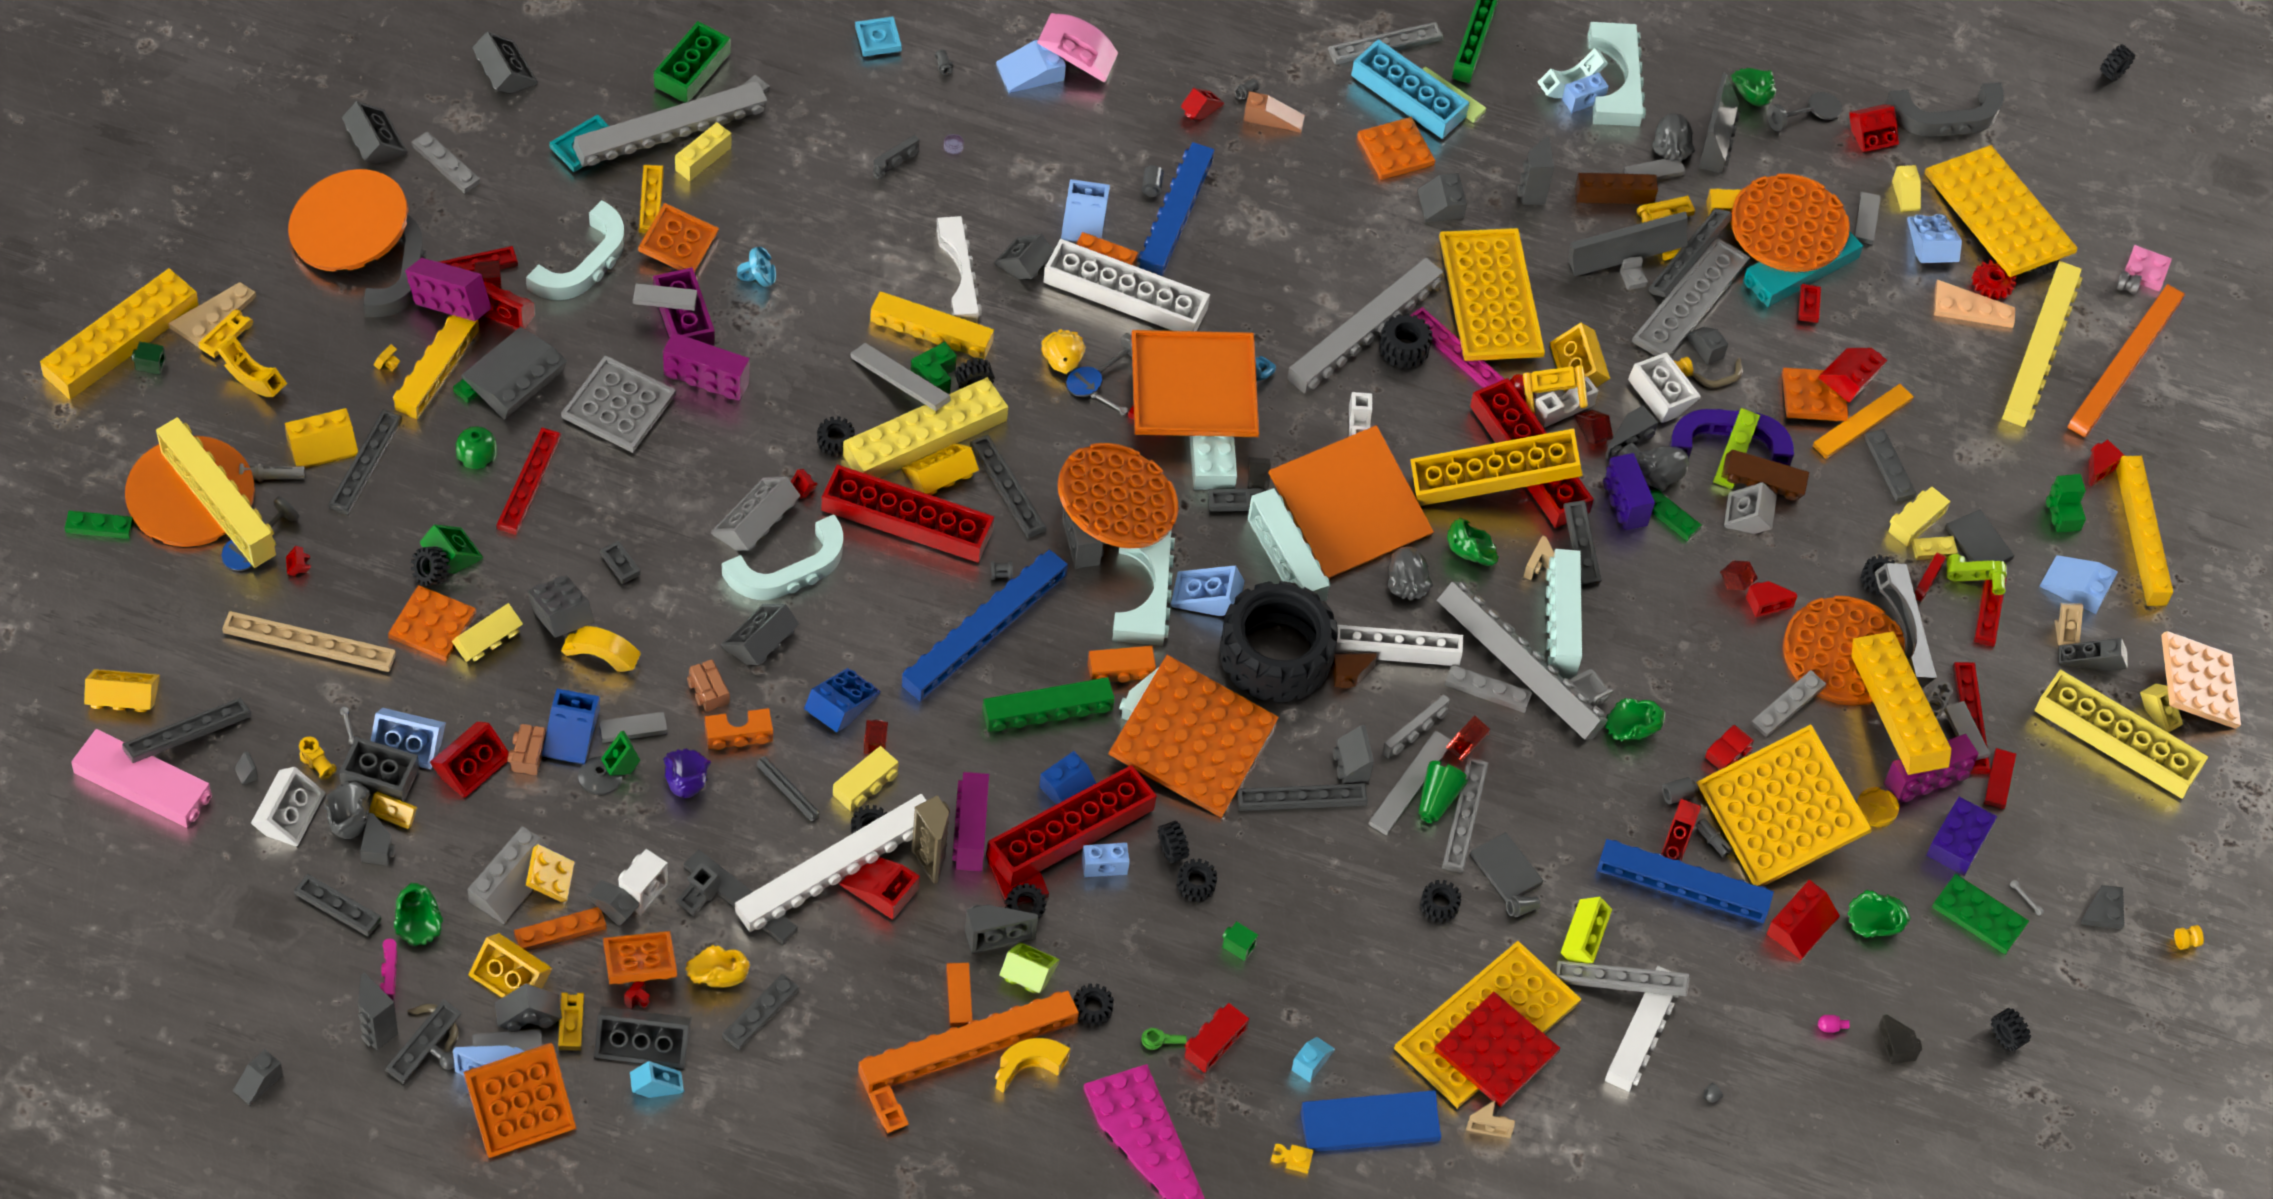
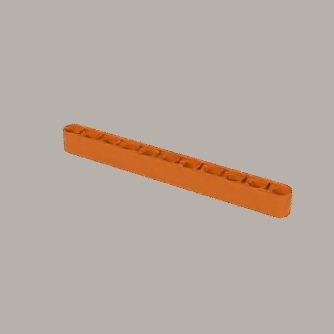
(2126, 361)

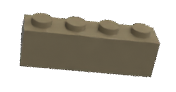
(930, 835)

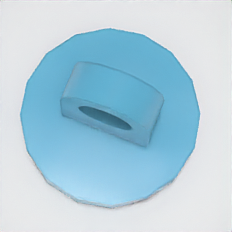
(758, 268)

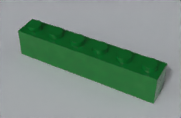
(1474, 40)
(1048, 704)

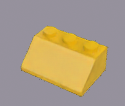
(1582, 348)
(321, 438)
(941, 468)
(121, 690)
(506, 966)

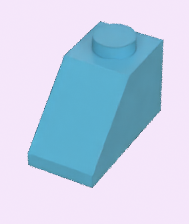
(1312, 1058)
(656, 1080)

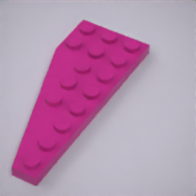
(1139, 1123)

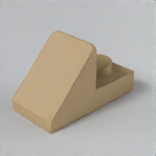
(1539, 558)
(2069, 623)
(1486, 1123)

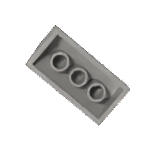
(757, 513)
(502, 884)

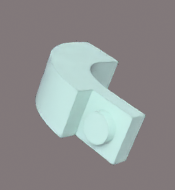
(1554, 81)

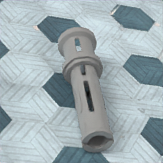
(263, 472)

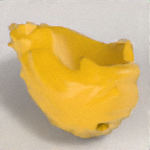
(1063, 345)
(718, 967)

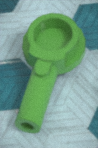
(1154, 1038)

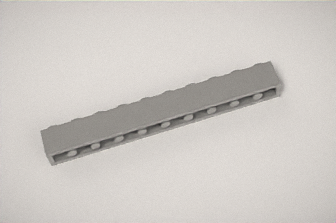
(669, 124)
(1364, 326)
(1522, 660)

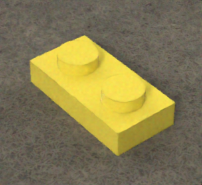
(1927, 547)

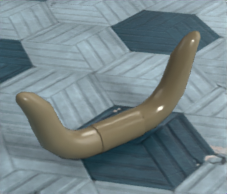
(1723, 381)
(453, 1030)

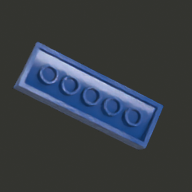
(1370, 1121)

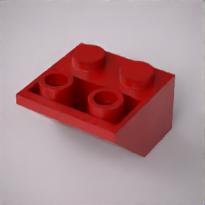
(1874, 127)

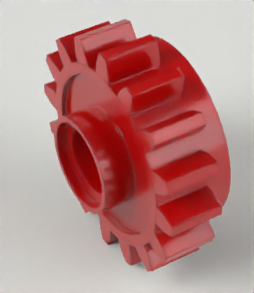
(1992, 281)

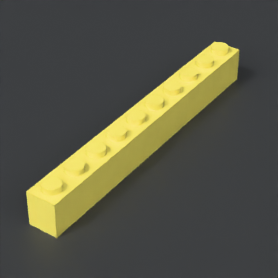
(2042, 344)

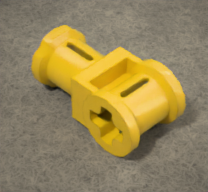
(315, 758)

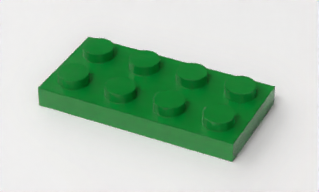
(1980, 914)

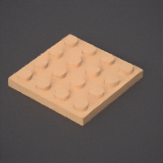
(2201, 680)

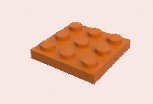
(1396, 148)
(678, 238)
(1810, 397)
(431, 622)
(639, 957)

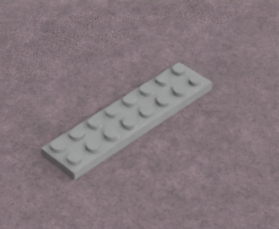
(1691, 299)

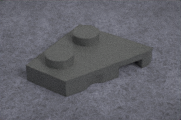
(2106, 908)

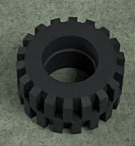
(1405, 353)

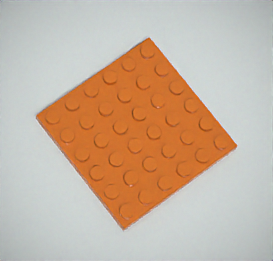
(1193, 736)

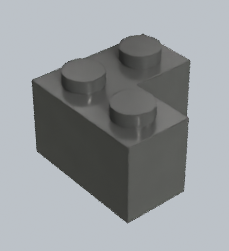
(527, 1006)

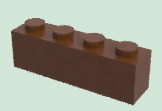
(1616, 188)
(1752, 470)

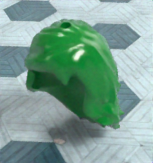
(1755, 85)
(1471, 543)
(1634, 719)
(1877, 914)
(417, 915)

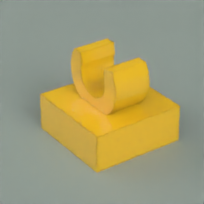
(387, 358)

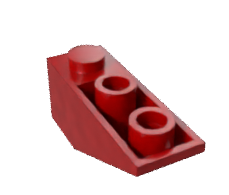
(1680, 830)

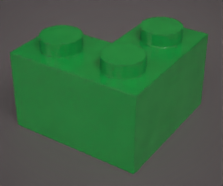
(935, 366)
(2066, 504)

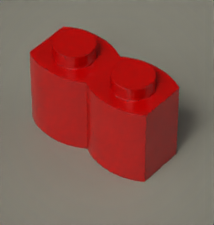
(1729, 748)

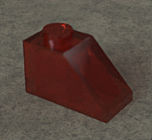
(1595, 426)
(1468, 738)

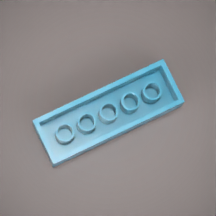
(1410, 89)

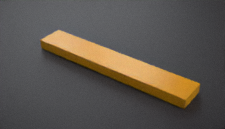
(1863, 421)

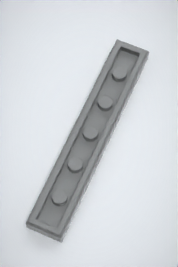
(1396, 40)
(900, 376)
(1409, 784)
(1465, 816)
(1623, 978)

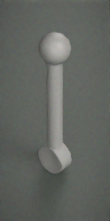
(1123, 410)
(344, 712)
(2038, 910)

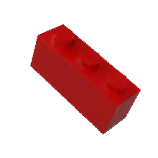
(1216, 1037)

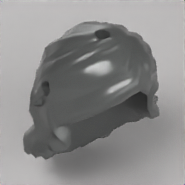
(1673, 137)
(1663, 466)
(1409, 574)
(347, 809)

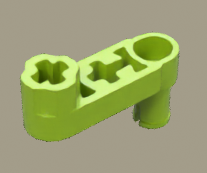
(1977, 570)

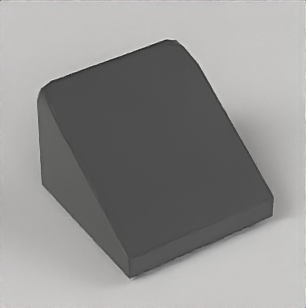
(246, 769)

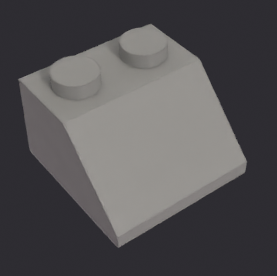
(1751, 509)

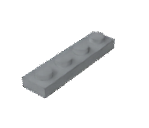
(446, 162)
(1488, 688)
(1788, 704)
(1411, 731)

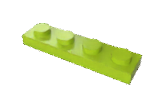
(1738, 440)

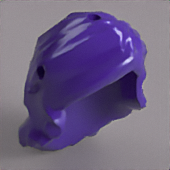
(686, 772)

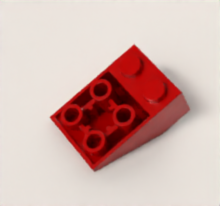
(883, 885)

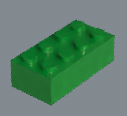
(692, 62)

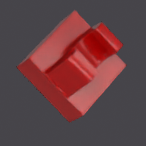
(803, 483)
(295, 561)
(636, 996)

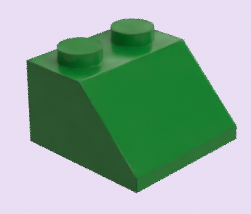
(455, 543)

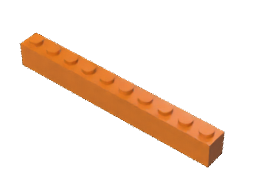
(968, 1041)

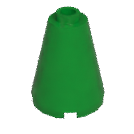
(1440, 790)

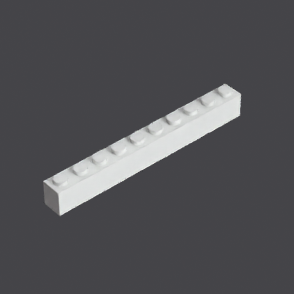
(828, 867)

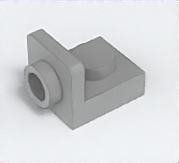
(1633, 273)

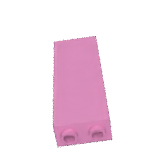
(145, 782)

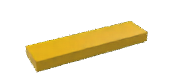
(650, 196)

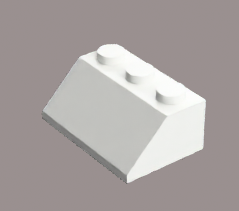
(1663, 387)
(288, 806)

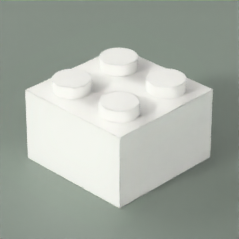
(645, 879)

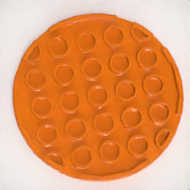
(348, 220)
(1790, 223)
(1117, 495)
(166, 505)
(1822, 641)

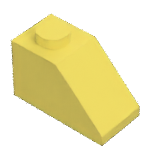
(1907, 188)
(2157, 706)

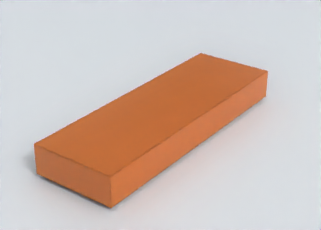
(959, 994)

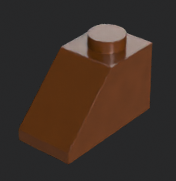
(1352, 668)

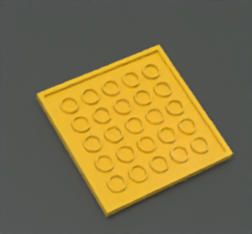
(1783, 807)

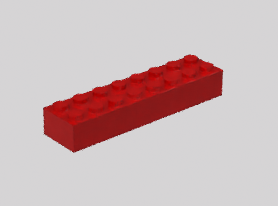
(1510, 418)
(907, 513)
(1071, 825)

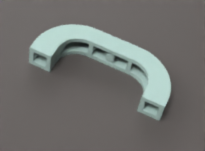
(574, 283)
(791, 578)

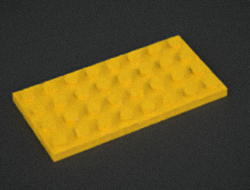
(2000, 211)
(1491, 294)
(1517, 979)

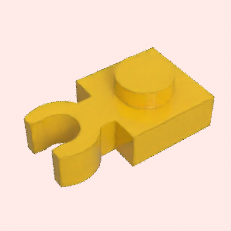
(1297, 1157)

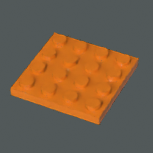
(519, 1100)

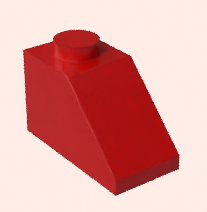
(1201, 104)
(2103, 461)
(1769, 598)

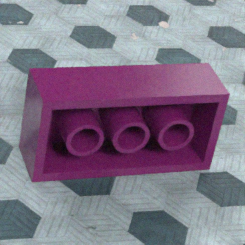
(448, 289)
(688, 323)
(706, 366)
(1907, 786)
(970, 821)

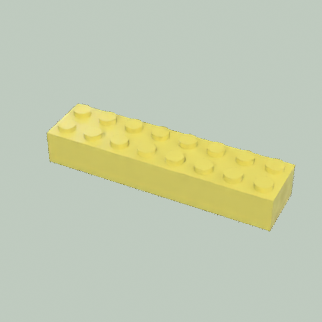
(926, 430)
(216, 492)
(2121, 733)

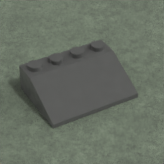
(1720, 128)
(514, 371)

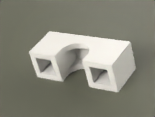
(1552, 409)
(1359, 412)

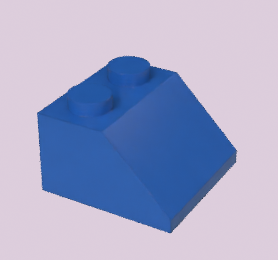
(1066, 778)

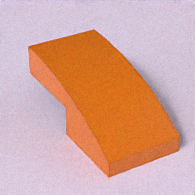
(887, 1109)

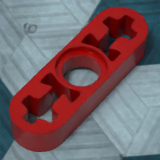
(1929, 576)

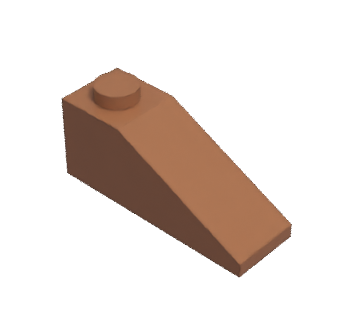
(1270, 112)

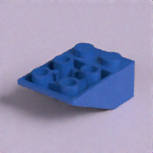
(840, 699)
(571, 726)

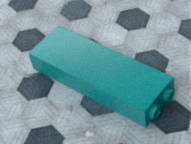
(1775, 285)

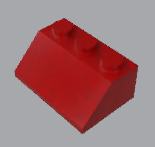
(508, 307)
(1852, 371)
(471, 758)
(1804, 920)

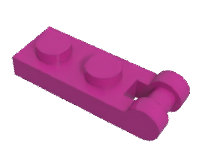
(389, 968)

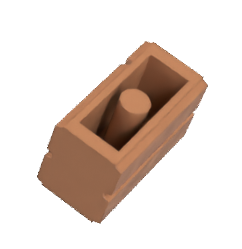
(709, 685)
(528, 749)

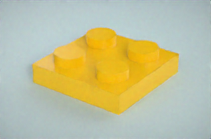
(550, 873)

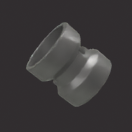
(2129, 282)

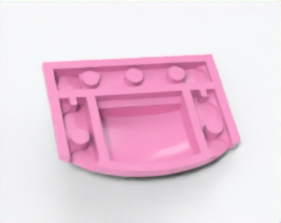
(1079, 44)

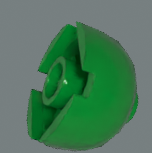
(476, 447)

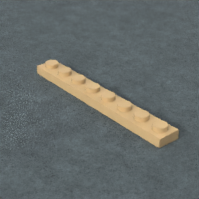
(309, 641)

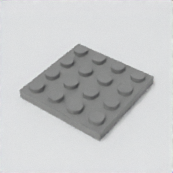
(618, 403)

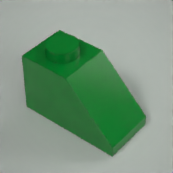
(620, 756)

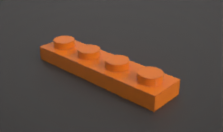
(560, 929)

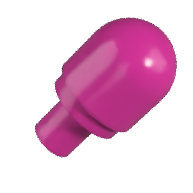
(1832, 1023)

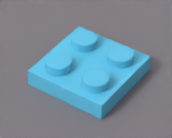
(878, 36)

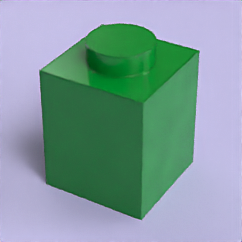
(1239, 940)

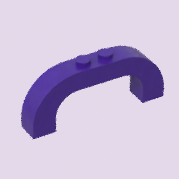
(1722, 422)

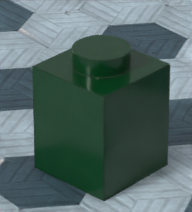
(149, 357)

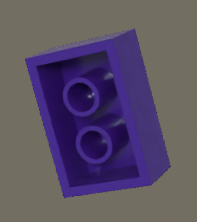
(1628, 491)
(1961, 836)

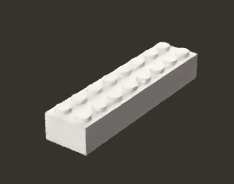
(1125, 287)

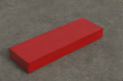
(2000, 778)

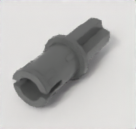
(1713, 837)

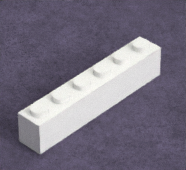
(1401, 645)
(1639, 1039)

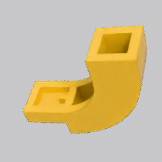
(248, 372)
(604, 644)
(1029, 1053)

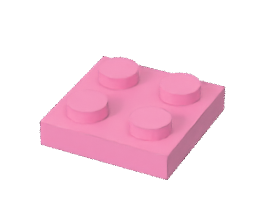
(2149, 265)

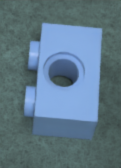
(1582, 92)
(1105, 860)

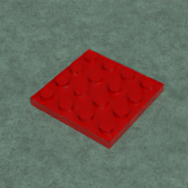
(1497, 1049)

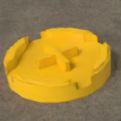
(1878, 806)

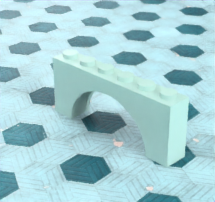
(1621, 44)
(1147, 622)

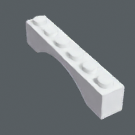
(952, 239)

